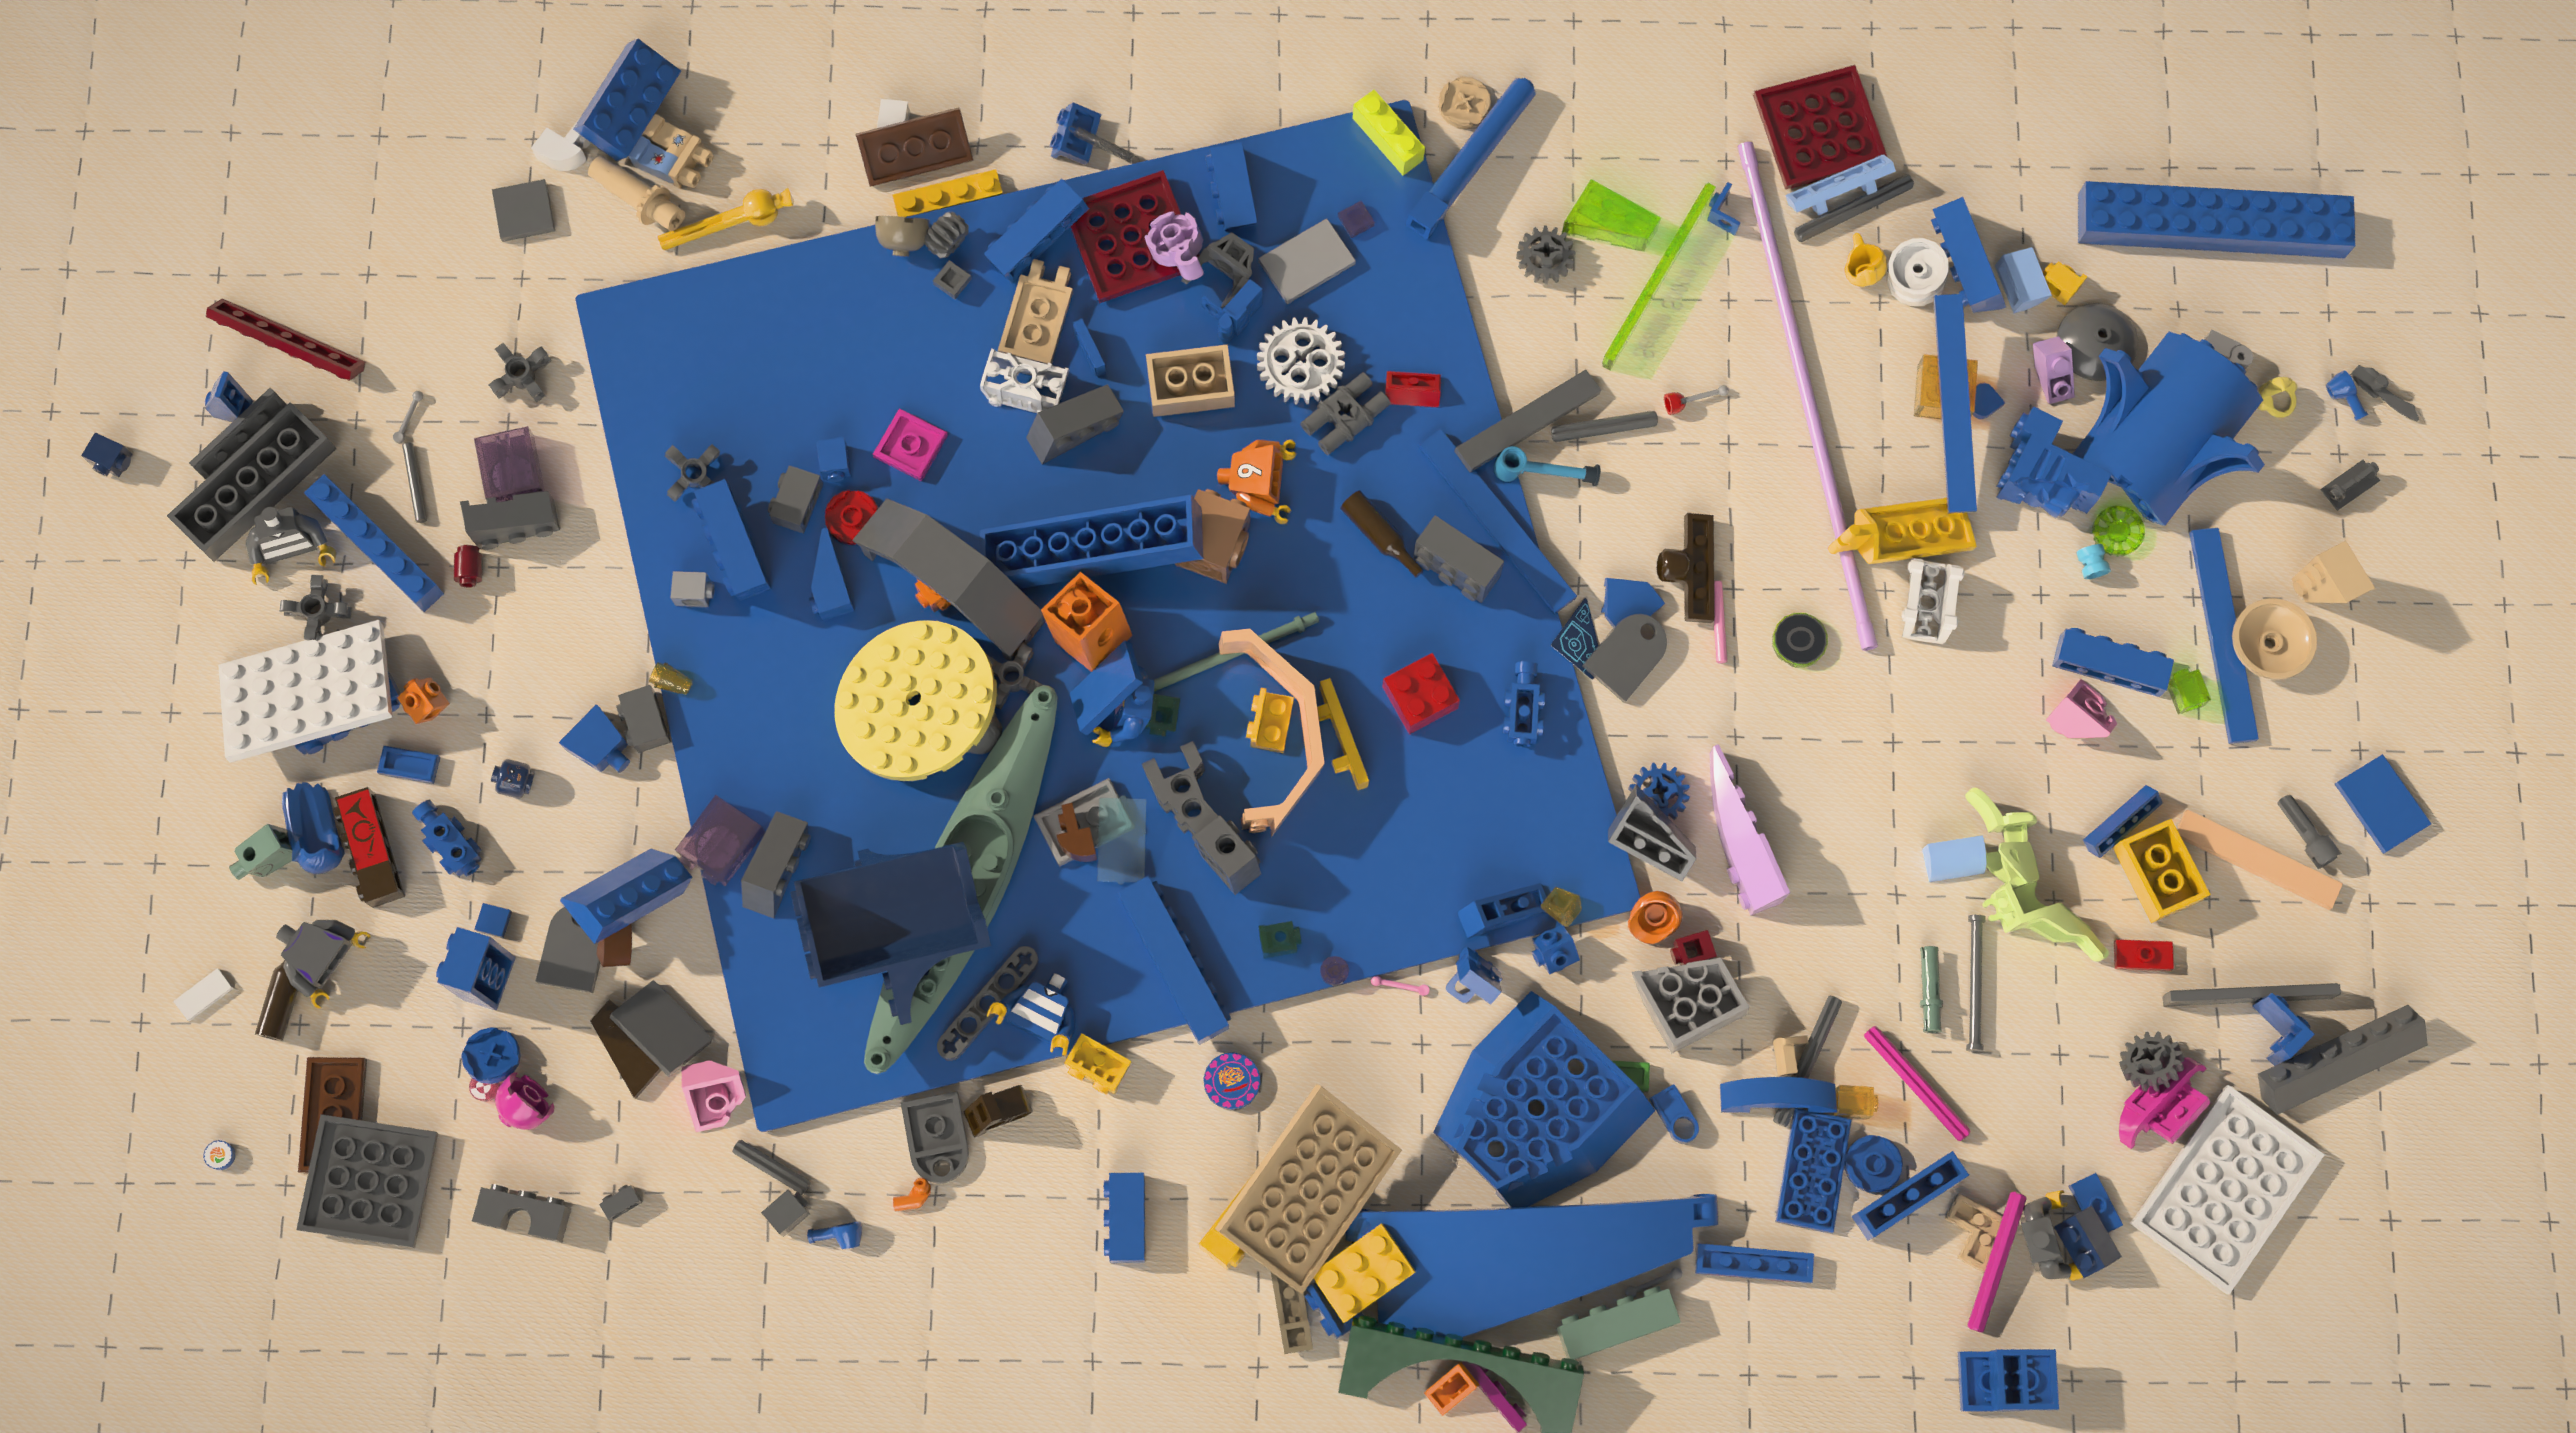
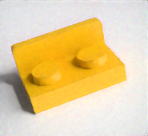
(1270, 722)
(1097, 1064)

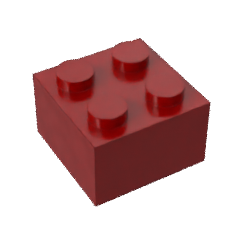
(1420, 693)

